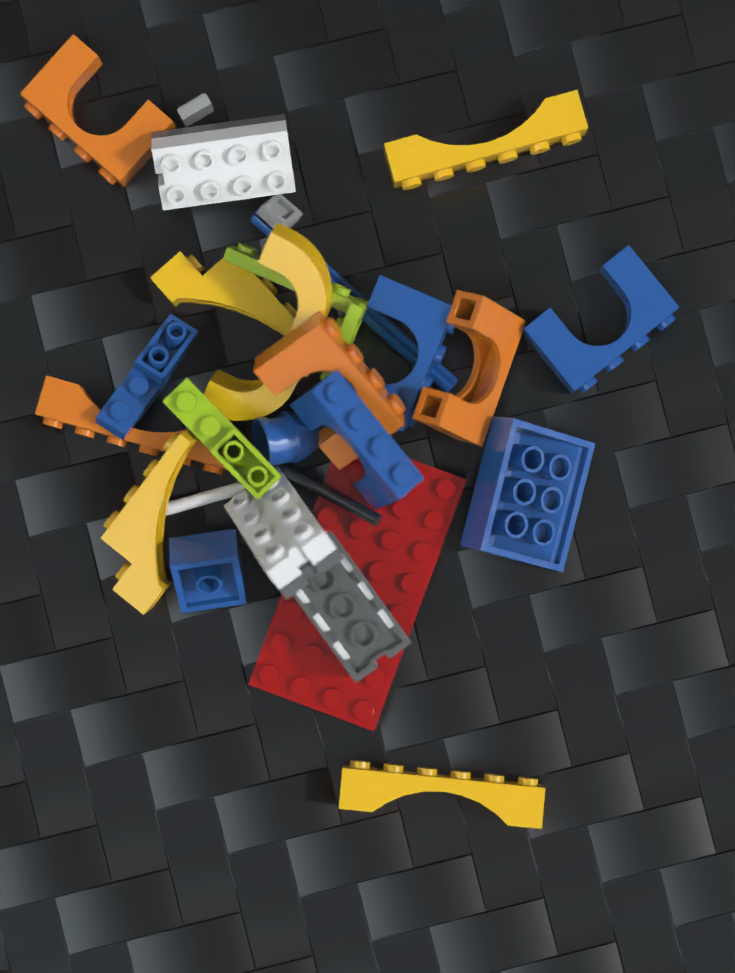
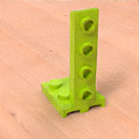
(246, 258)

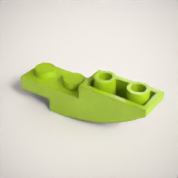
(222, 438)

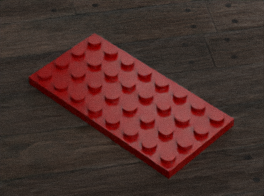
(396, 563)

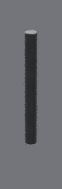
(331, 494)

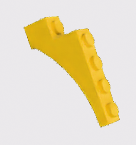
(226, 288)
(139, 527)

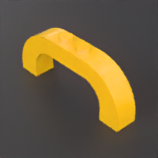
(308, 273)

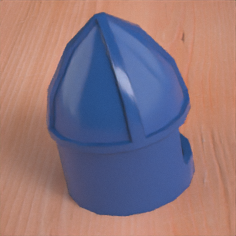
(284, 438)

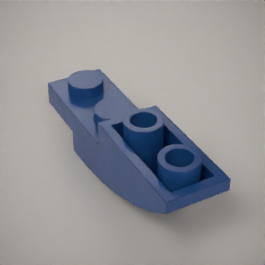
(147, 377)

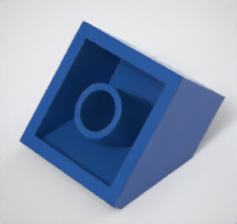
(207, 570)

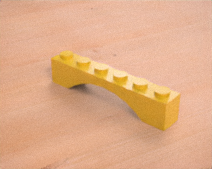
(419, 159)
(370, 788)

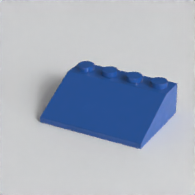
(527, 493)

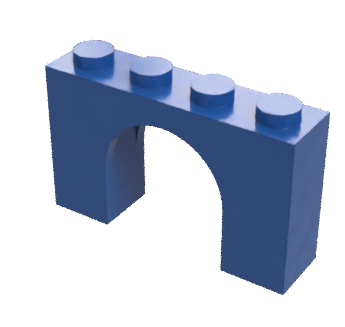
(646, 308)
(427, 320)
(387, 468)

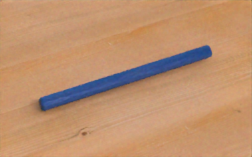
(382, 325)

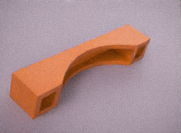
(71, 405)

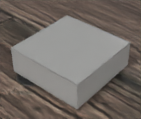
(195, 109)
(279, 211)

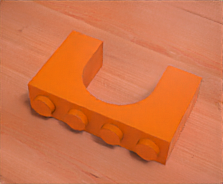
(53, 95)
(495, 340)
(320, 347)

